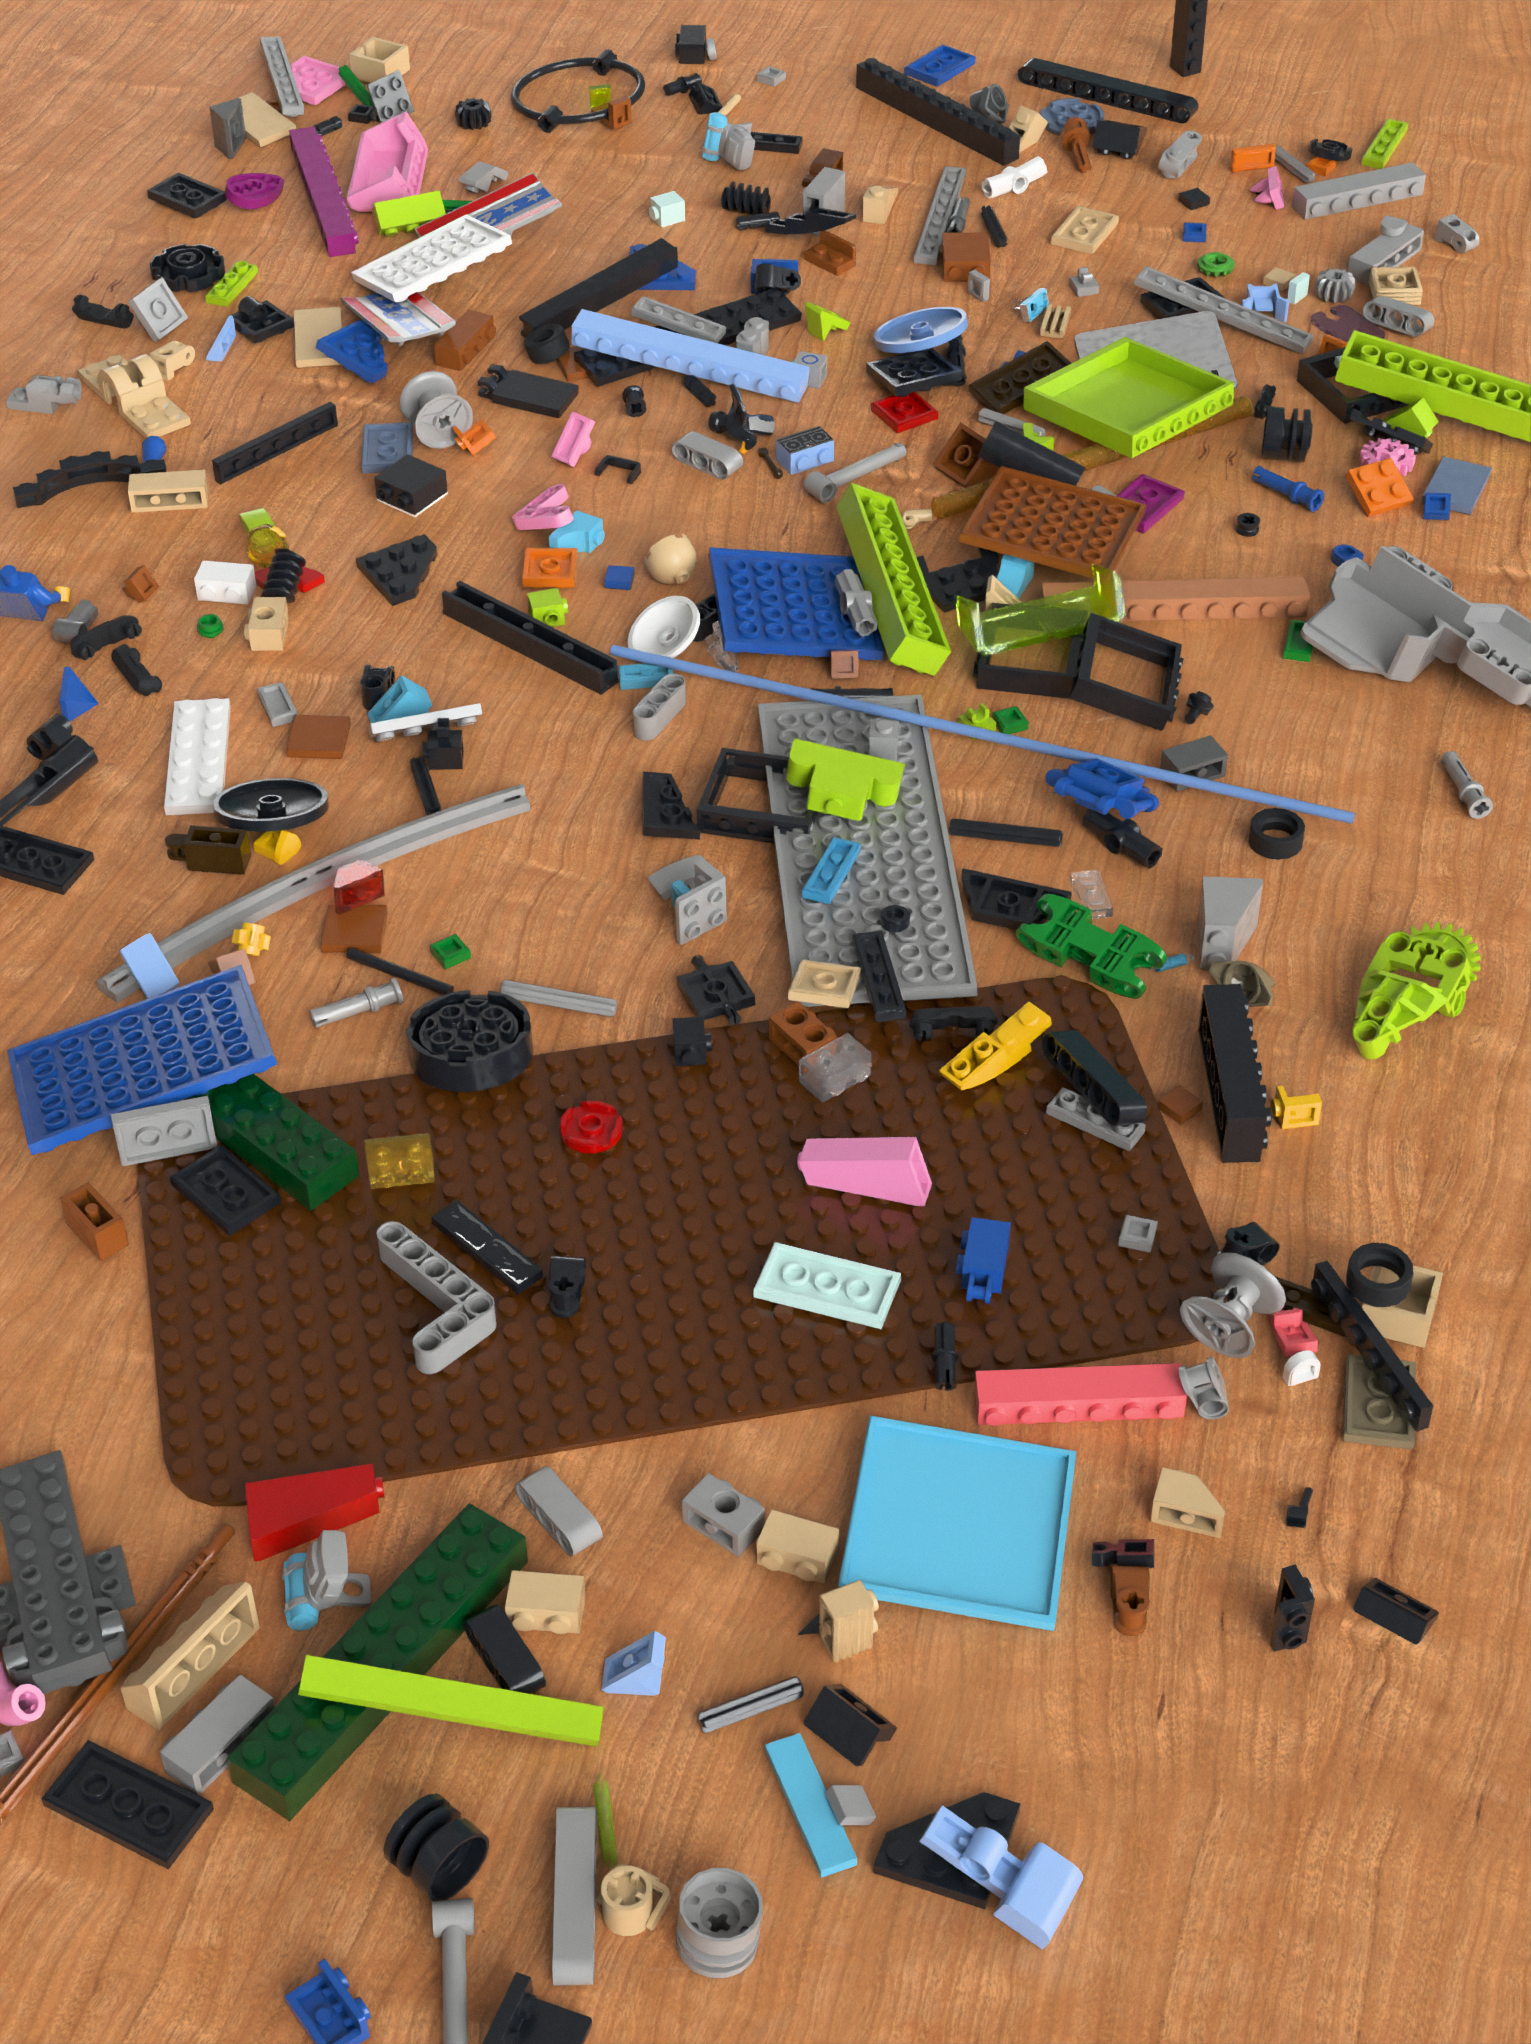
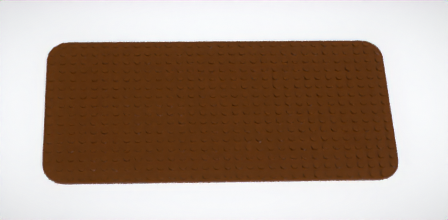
(298, 1339)

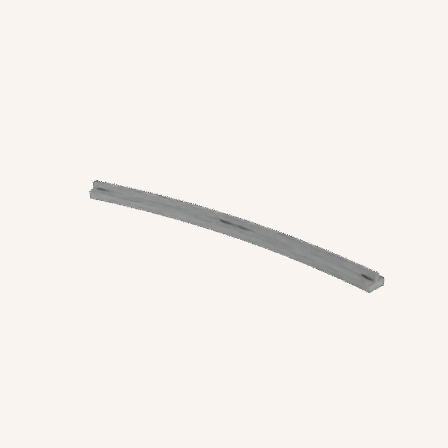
(282, 893)

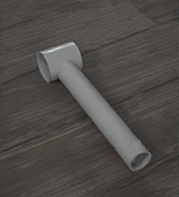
(825, 487)
(452, 1923)

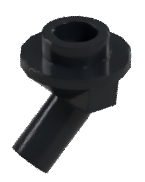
(1200, 704)

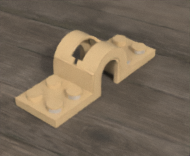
(138, 393)

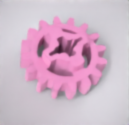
(1384, 449)

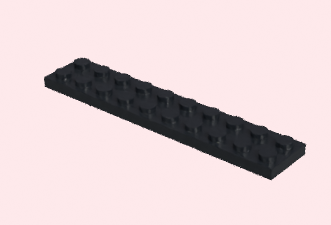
(768, 305)

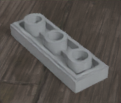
(1079, 1113)

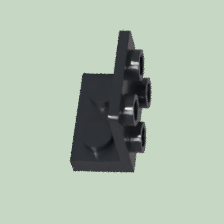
(534, 2021)

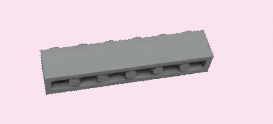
(1358, 190)

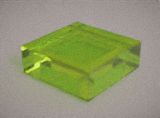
(599, 95)

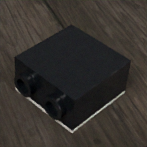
(411, 485)

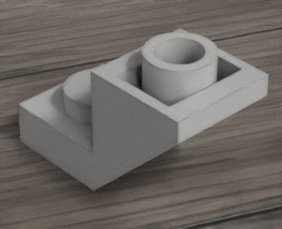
(480, 176)

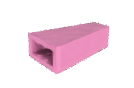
(868, 1167)

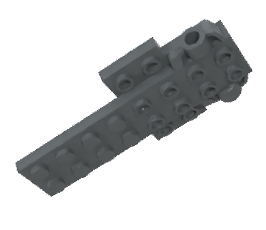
(62, 1606)

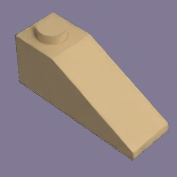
(878, 203)

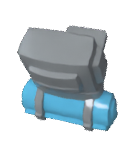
(728, 142)
(317, 1580)

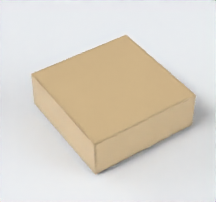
(1278, 277)

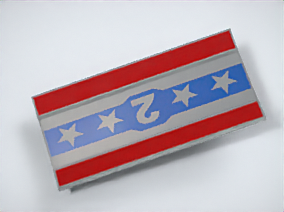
(503, 208)
(400, 320)

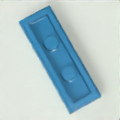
(831, 870)

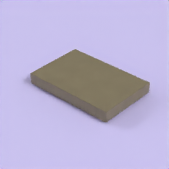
(1369, 1412)

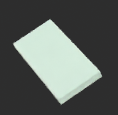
(827, 1285)

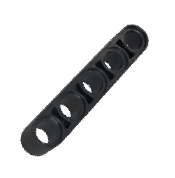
(1094, 1078)

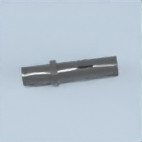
(957, 220)

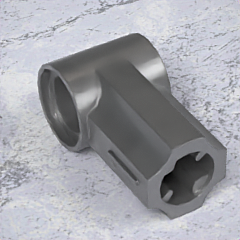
(76, 622)

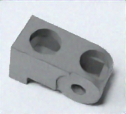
(1456, 233)

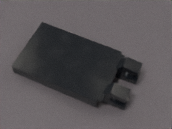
(527, 391)

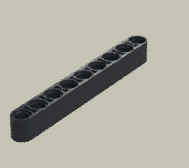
(1094, 85)

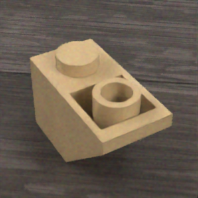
(1029, 126)

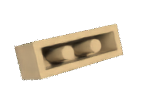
(168, 491)

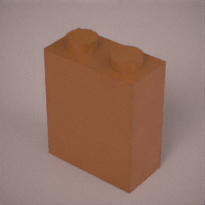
(963, 254)

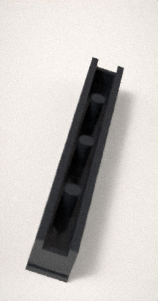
(604, 287)
(531, 637)

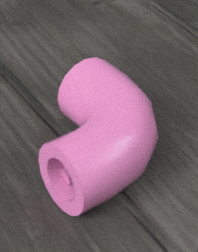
(19, 1704)

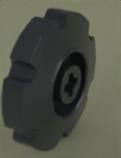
(188, 267)

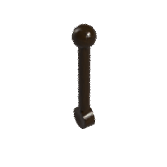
(763, 452)

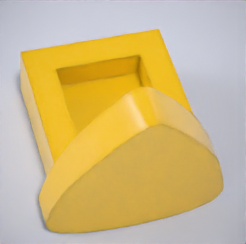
(277, 845)

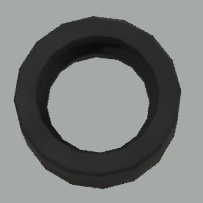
(1279, 820)
(1379, 1293)

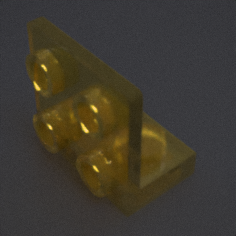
(400, 1160)

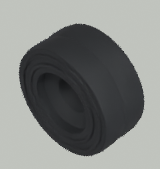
(546, 343)

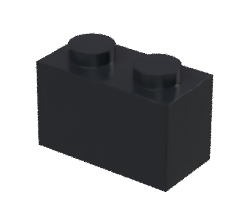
(691, 44)

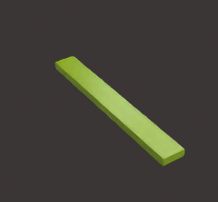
(451, 1700)

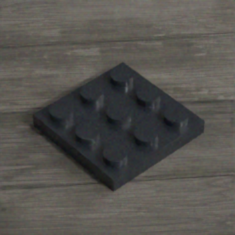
(914, 372)

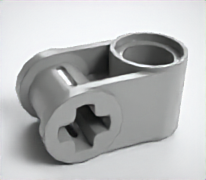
(1205, 1388)

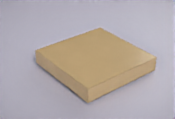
(824, 983)

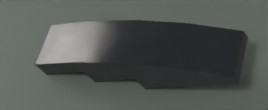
(812, 221)

